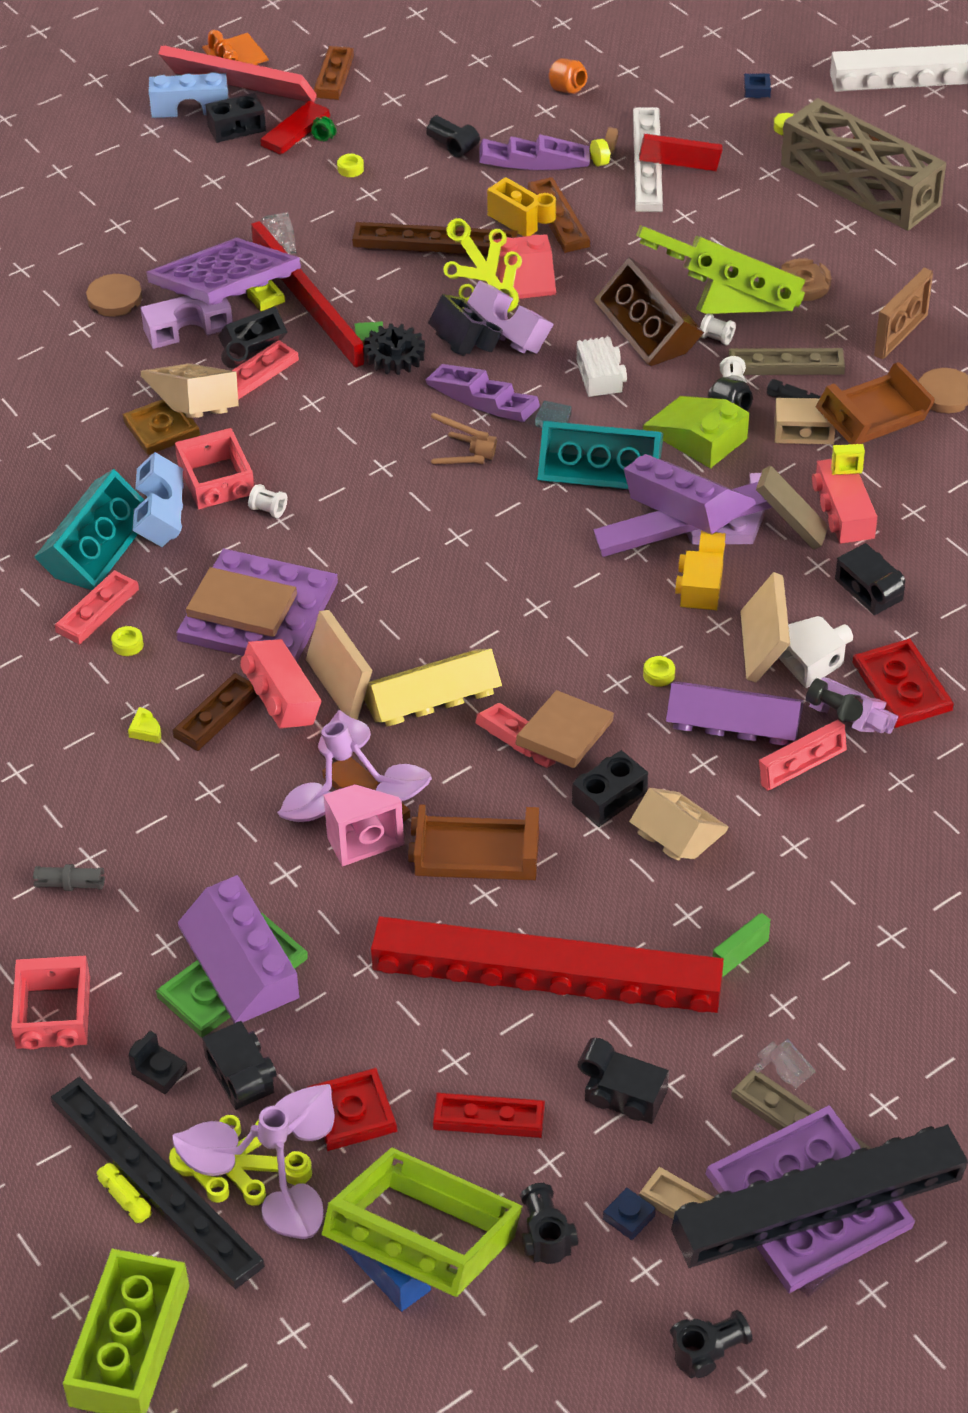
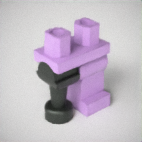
(851, 706)

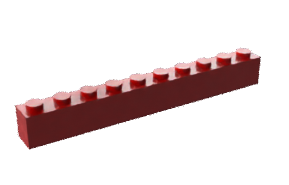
(547, 964)

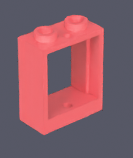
(221, 447)
(37, 976)

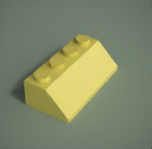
(432, 685)

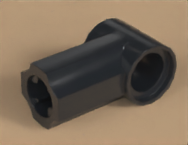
(457, 139)

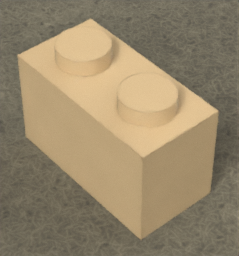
(801, 423)

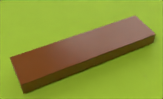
(566, 225)

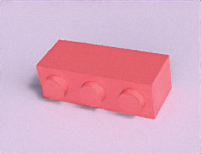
(846, 504)
(280, 683)

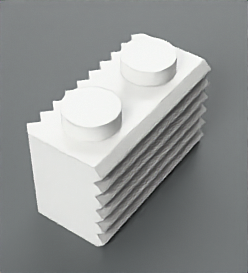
(600, 366)

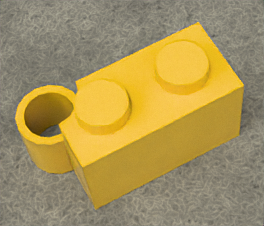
(519, 207)
(702, 573)

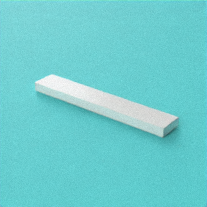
(647, 174)

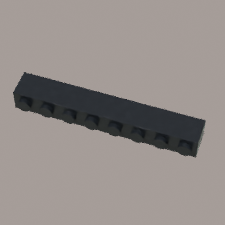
(817, 1195)

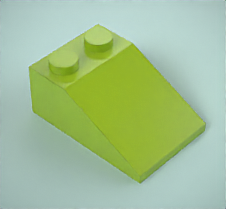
(702, 427)

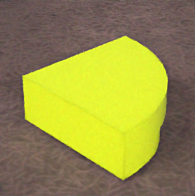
(145, 727)

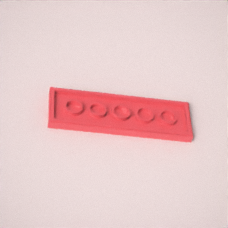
(239, 73)

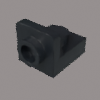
(155, 1064)

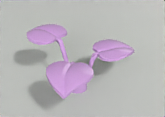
(339, 740)
(305, 1113)

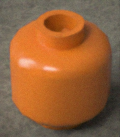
(567, 76)

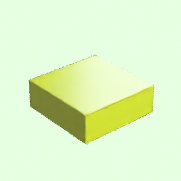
(266, 296)
(847, 459)

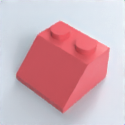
(536, 272)

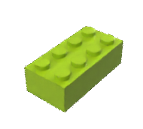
(126, 1334)

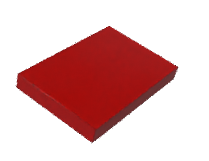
(903, 681)

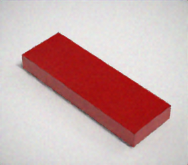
(293, 128)
(680, 152)
(489, 1115)

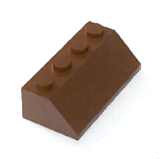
(647, 314)

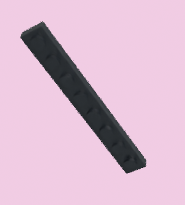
(158, 1183)

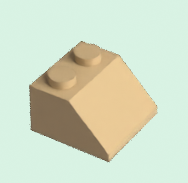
(676, 823)

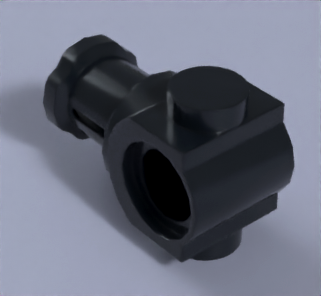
(546, 1223)
(710, 1339)

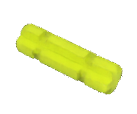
(124, 1193)

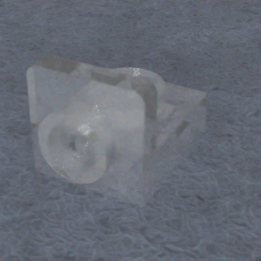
(281, 228)
(788, 1061)

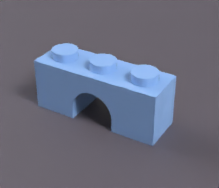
(169, 91)
(160, 513)

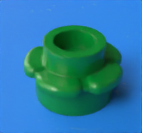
(323, 128)

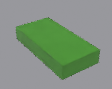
(743, 942)

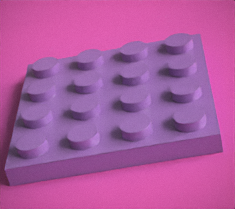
(224, 270)
(313, 593)
(821, 1249)

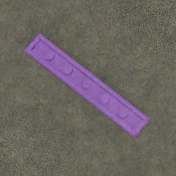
(658, 526)

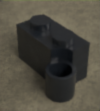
(463, 326)
(250, 335)
(870, 578)
(239, 1064)
(622, 1081)

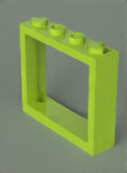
(406, 1250)

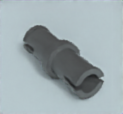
(69, 877)

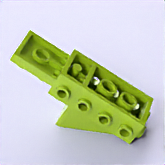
(735, 289)

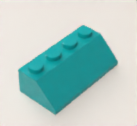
(593, 453)
(92, 533)

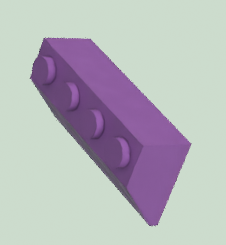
(684, 494)
(734, 711)
(238, 951)

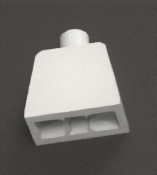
(815, 649)

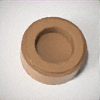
(611, 138)

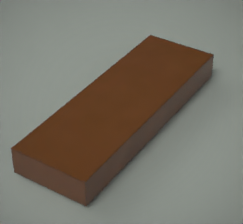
(215, 712)

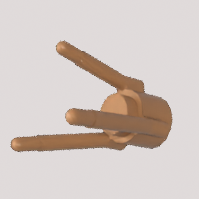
(480, 443)

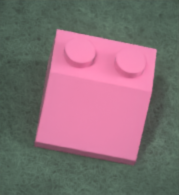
(362, 823)

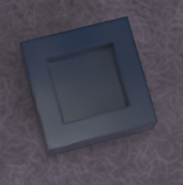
(757, 85)
(629, 1213)

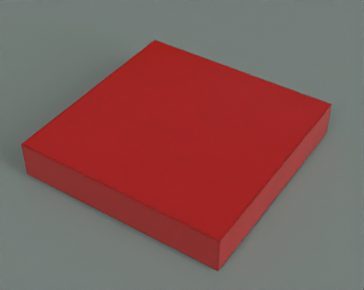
(359, 1110)

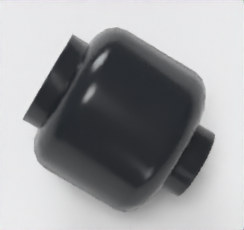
(733, 391)

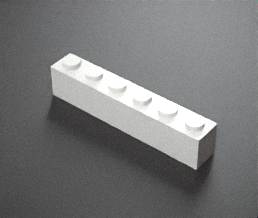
(899, 67)

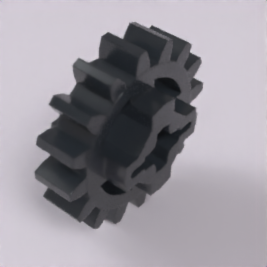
(394, 349)

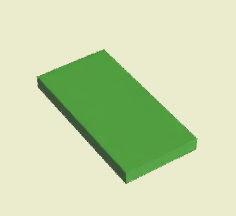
(194, 997)

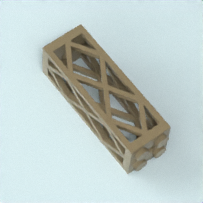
(913, 197)

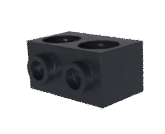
(235, 117)
(609, 788)

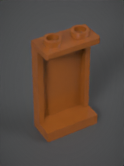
(876, 405)
(475, 846)

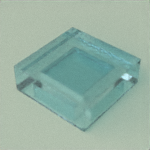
(552, 412)

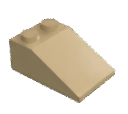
(194, 388)

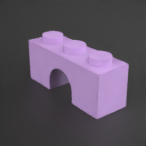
(165, 318)
(524, 328)

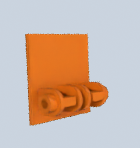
(238, 48)

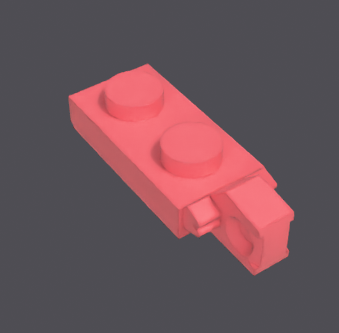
(506, 725)

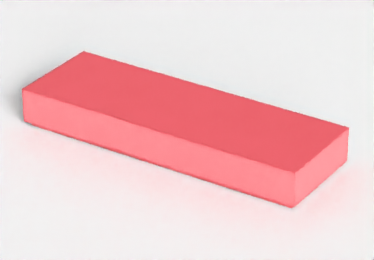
(264, 367)
(96, 607)
(802, 755)

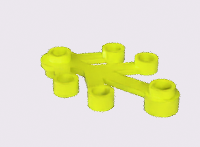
(485, 269)
(243, 1162)

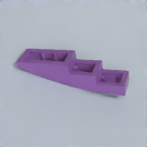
(544, 154)
(477, 391)

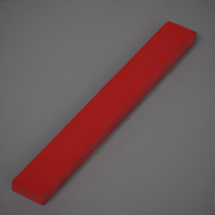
(315, 302)

